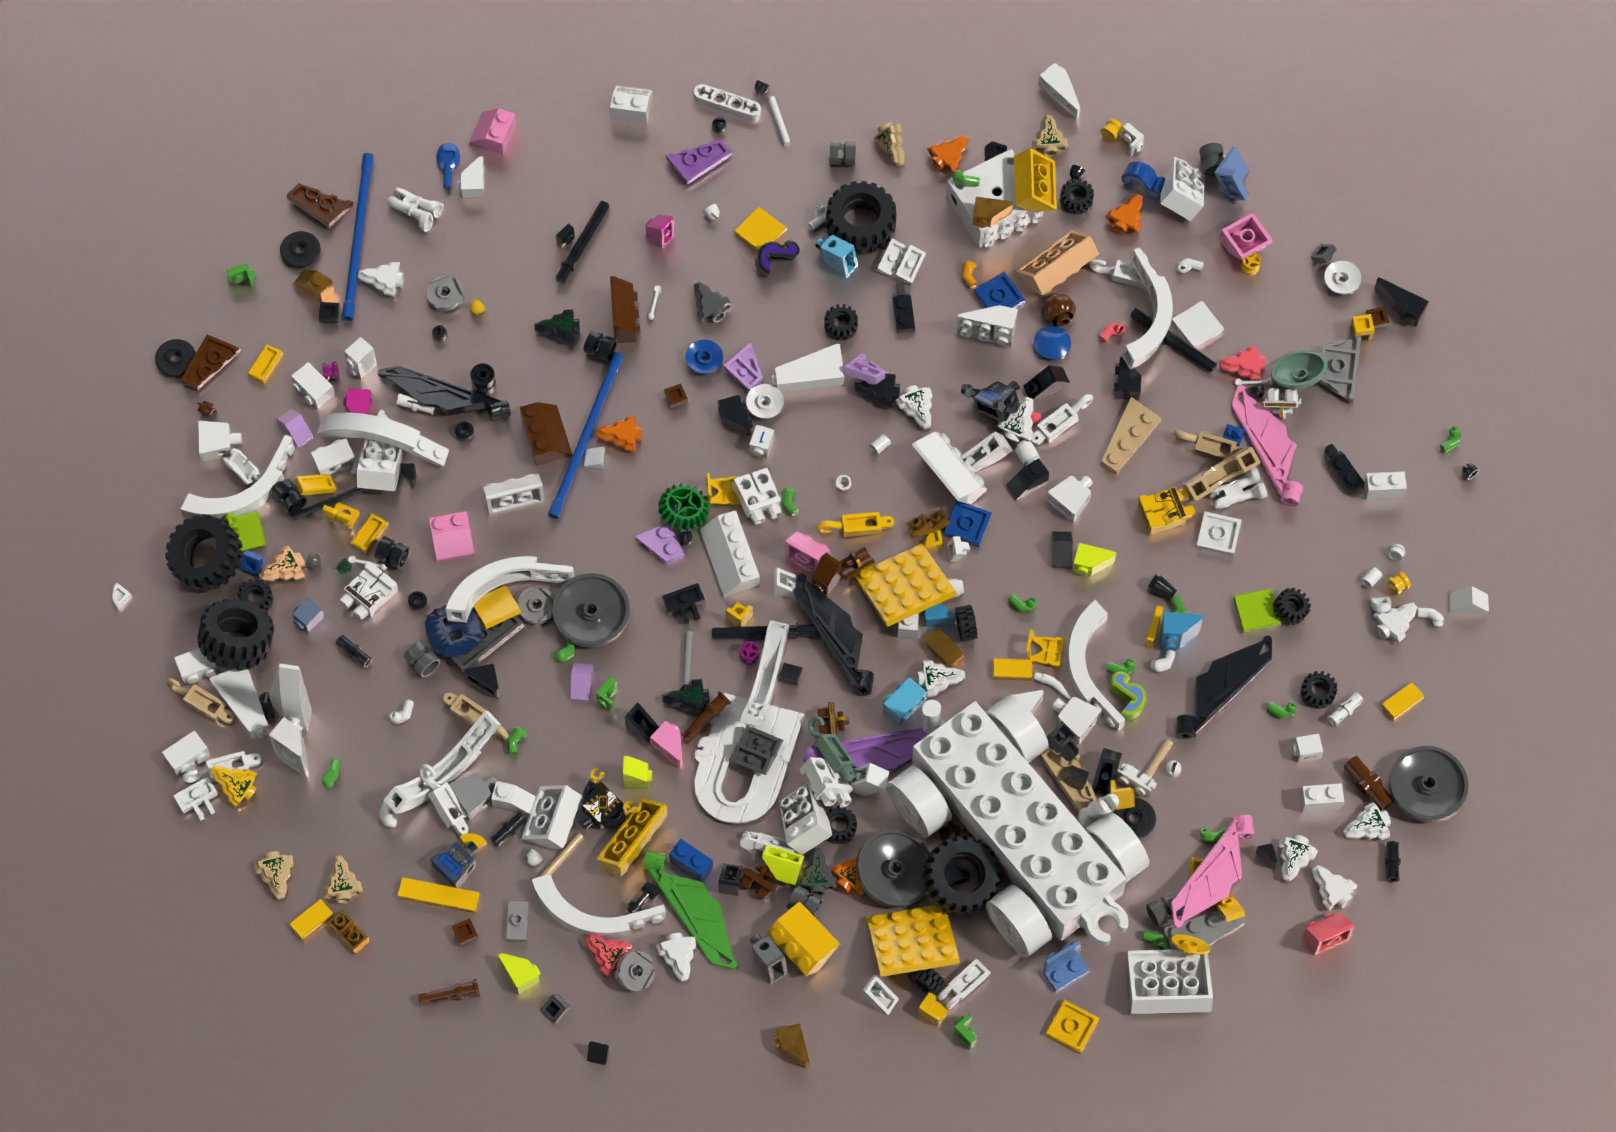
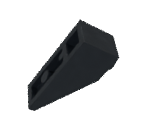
(1404, 303)

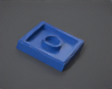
(999, 292)
(967, 523)

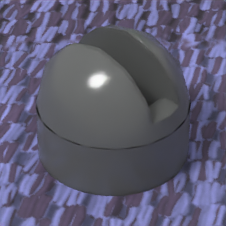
(313, 560)

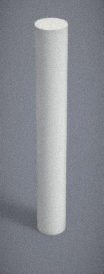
(779, 121)

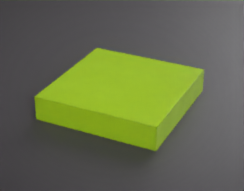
(1256, 610)

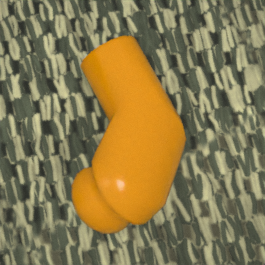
(966, 274)

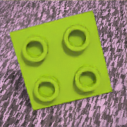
(248, 528)

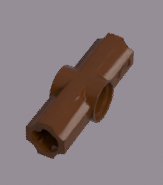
(1368, 783)

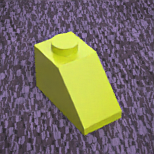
(1092, 559)
(636, 773)
(783, 864)
(520, 972)

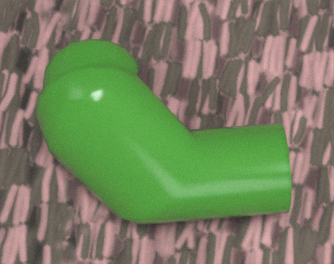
(1453, 439)
(786, 501)
(1023, 606)
(565, 653)
(1127, 667)
(1282, 712)
(515, 735)
(331, 774)

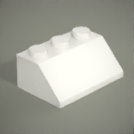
(513, 493)
(290, 745)
(551, 816)

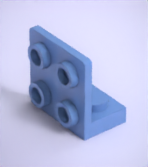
(1231, 174)
(1065, 966)

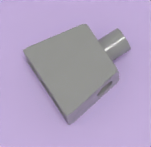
(473, 793)

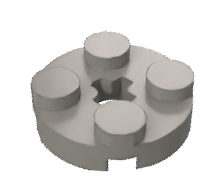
(446, 283)
(536, 616)
(625, 967)

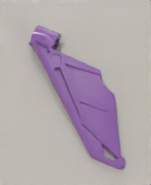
(882, 750)

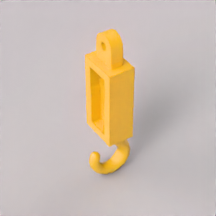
(855, 525)

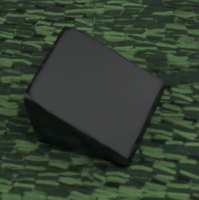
(994, 149)
(409, 473)
(790, 674)
(1077, 777)
(1267, 854)
(555, 1007)
(598, 1053)

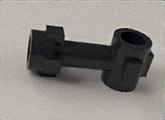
(650, 891)

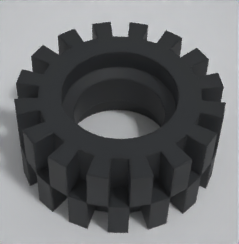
(1081, 187)
(843, 312)
(260, 586)
(1287, 614)
(966, 623)
(1325, 680)
(850, 819)
(927, 981)

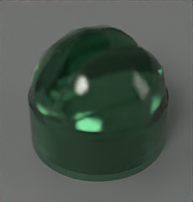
(343, 567)

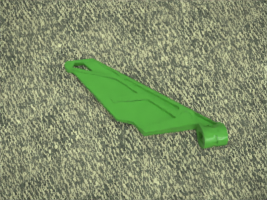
(695, 909)

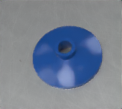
(704, 349)

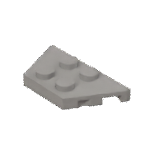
(1342, 366)

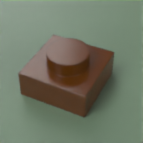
(1379, 317)
(675, 395)
(465, 932)

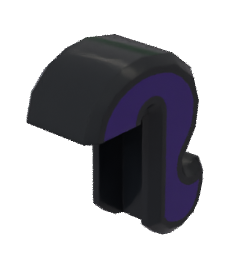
(774, 250)

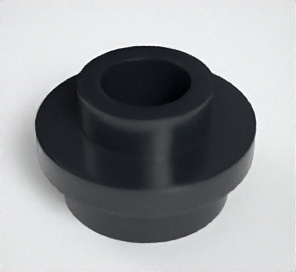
(464, 426)
(417, 595)

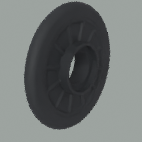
(296, 239)
(169, 348)
(1146, 814)

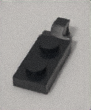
(903, 309)
(1343, 469)

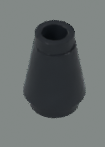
(1162, 587)

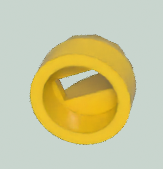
(477, 307)

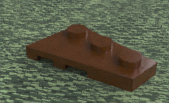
(208, 361)

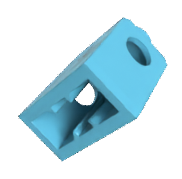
(838, 254)

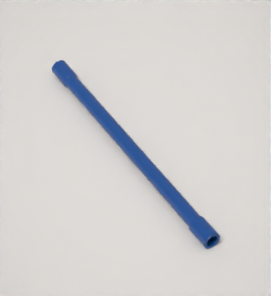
(366, 168)
(558, 502)

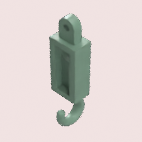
(832, 750)

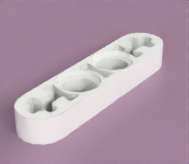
(725, 105)

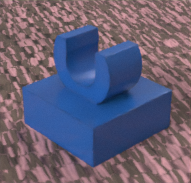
(1233, 433)
(252, 562)

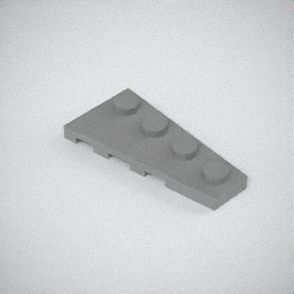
(1206, 927)

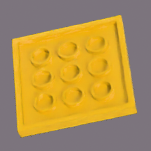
(905, 585)
(912, 940)

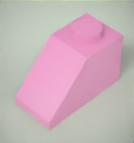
(668, 742)

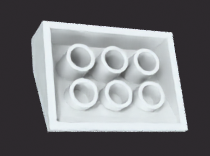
(1168, 982)

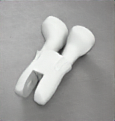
(411, 206)
(1235, 493)
(1097, 809)

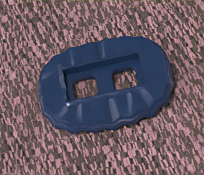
(439, 633)

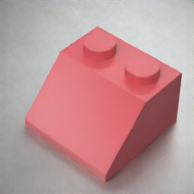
(1328, 932)

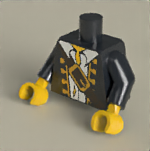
(602, 805)

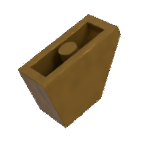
(990, 211)
(315, 284)
(792, 1044)

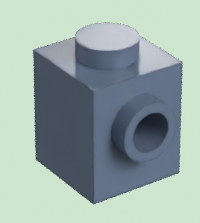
(307, 615)

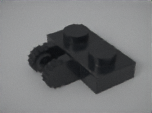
(684, 599)
(1060, 740)

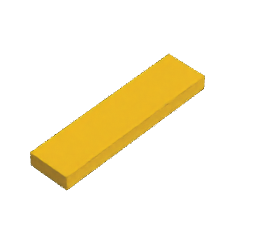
(438, 895)

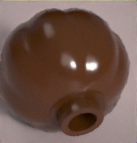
(1058, 308)

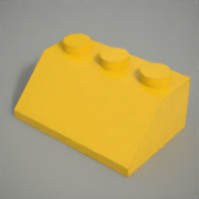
(1035, 181)
(803, 939)

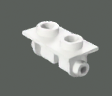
(247, 473)
(1142, 785)

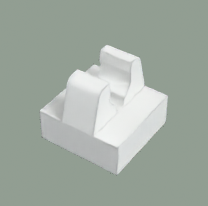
(957, 549)

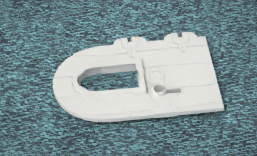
(717, 753)

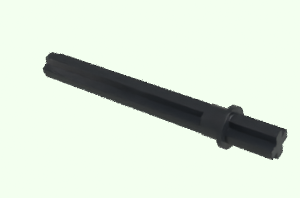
(581, 243)
(1176, 341)
(760, 631)

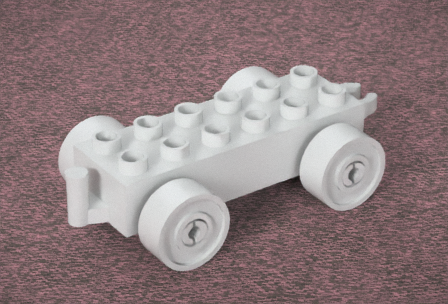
(1058, 868)

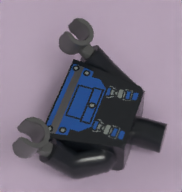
(995, 400)

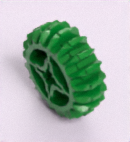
(681, 515)

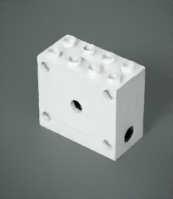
(996, 183)

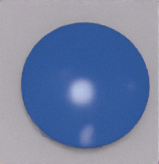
(1052, 342)

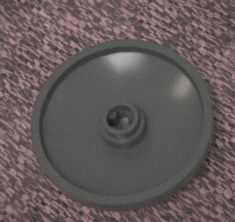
(591, 610)
(1428, 783)
(892, 868)

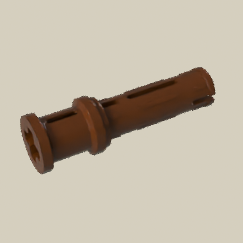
(712, 710)
(458, 991)

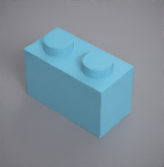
(904, 700)

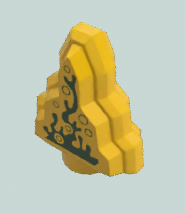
(235, 783)

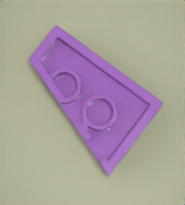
(698, 161)

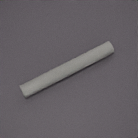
(687, 657)

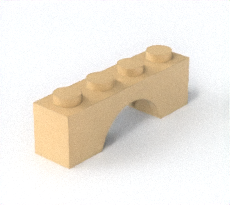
(1221, 472)

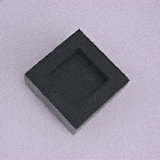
(565, 236)
(329, 312)

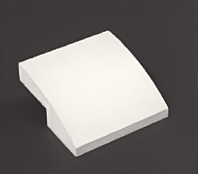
(900, 261)

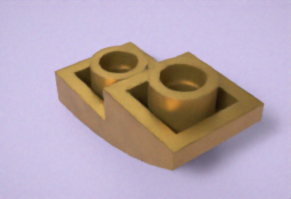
(923, 526)
(944, 647)
(348, 931)

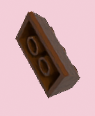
(624, 310)
(545, 432)

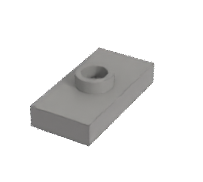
(517, 921)

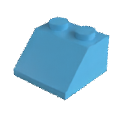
(1179, 629)

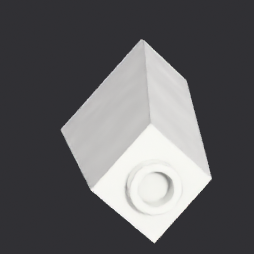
(811, 371)
(241, 698)

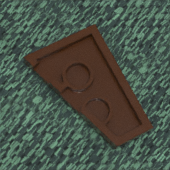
(320, 206)

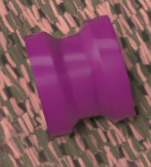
(330, 371)
(749, 648)

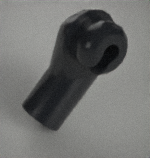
(266, 706)

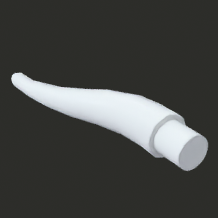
(1049, 680)

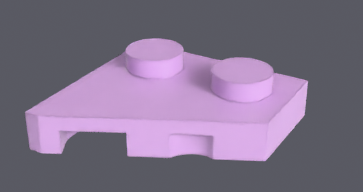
(745, 368)
(864, 370)
(662, 542)

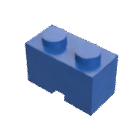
(691, 860)

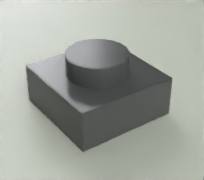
(1323, 253)

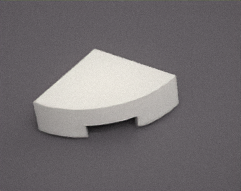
(120, 596)

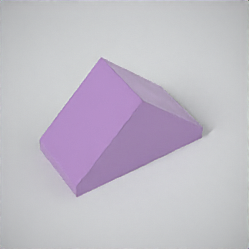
(295, 427)
(581, 681)

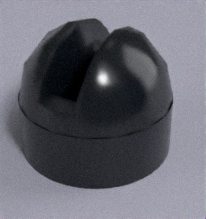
(761, 85)
(719, 125)
(1076, 172)
(443, 333)
(1257, 391)
(1470, 471)
(684, 538)

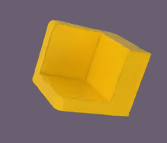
(1363, 326)
(739, 614)
(1125, 795)
(932, 1009)

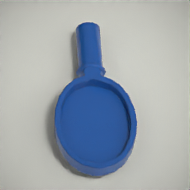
(448, 160)

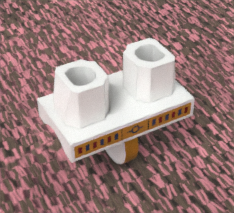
(1285, 404)

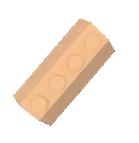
(1058, 262)

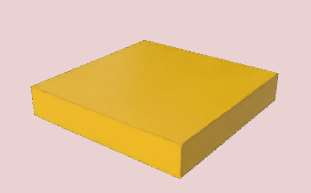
(760, 229)
(496, 607)
(1072, 1026)

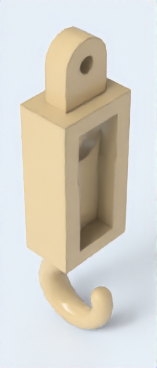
(1208, 442)
(200, 700)
(472, 715)

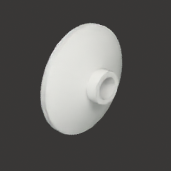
(1346, 271)
(761, 394)

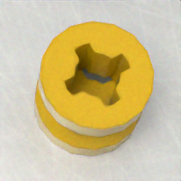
(1111, 129)
(1252, 259)
(1398, 583)

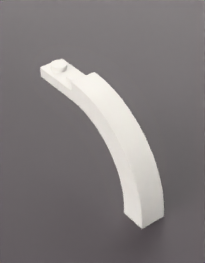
(1161, 298)
(381, 429)
(249, 499)
(498, 574)
(1083, 630)
(767, 675)
(448, 769)
(587, 924)

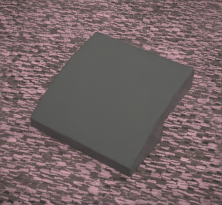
(756, 750)

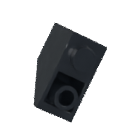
(1128, 381)
(1046, 382)
(733, 414)

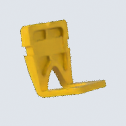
(725, 492)
(336, 514)
(1051, 650)

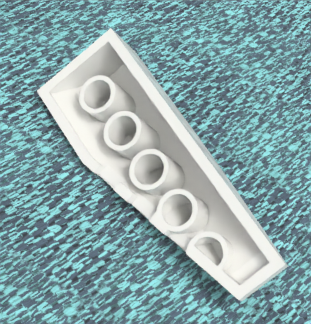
(290, 696)

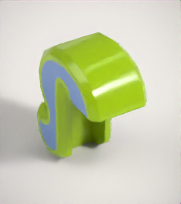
(1130, 692)

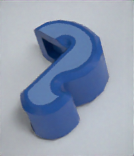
(1145, 177)

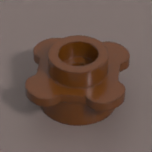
(206, 408)

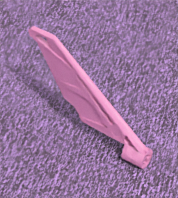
(1271, 444)
(1215, 874)

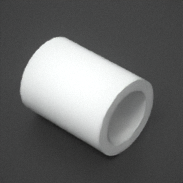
(880, 444)
(1371, 577)

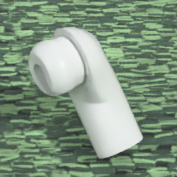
(405, 714)
(386, 817)

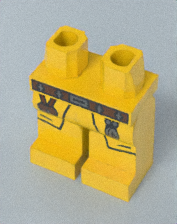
(1165, 510)

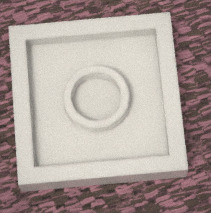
(1197, 324)
(1218, 533)

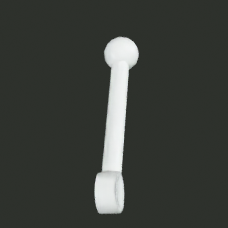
(657, 289)
(1270, 381)
(352, 559)

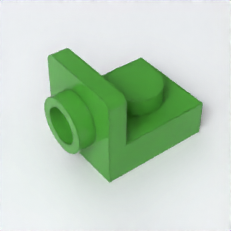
(240, 273)
(607, 690)
(965, 1034)

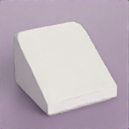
(594, 458)

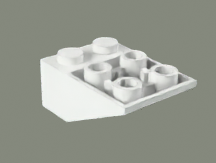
(1183, 189)
(989, 324)
(379, 466)
(804, 820)

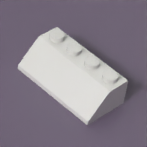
(950, 467)
(730, 554)

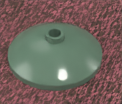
(1299, 369)

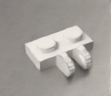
(196, 795)

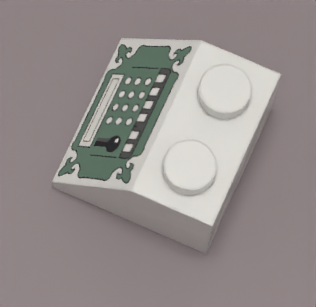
(630, 104)

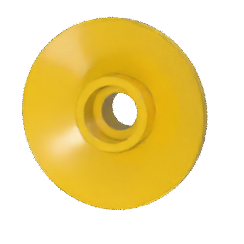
(1190, 945)

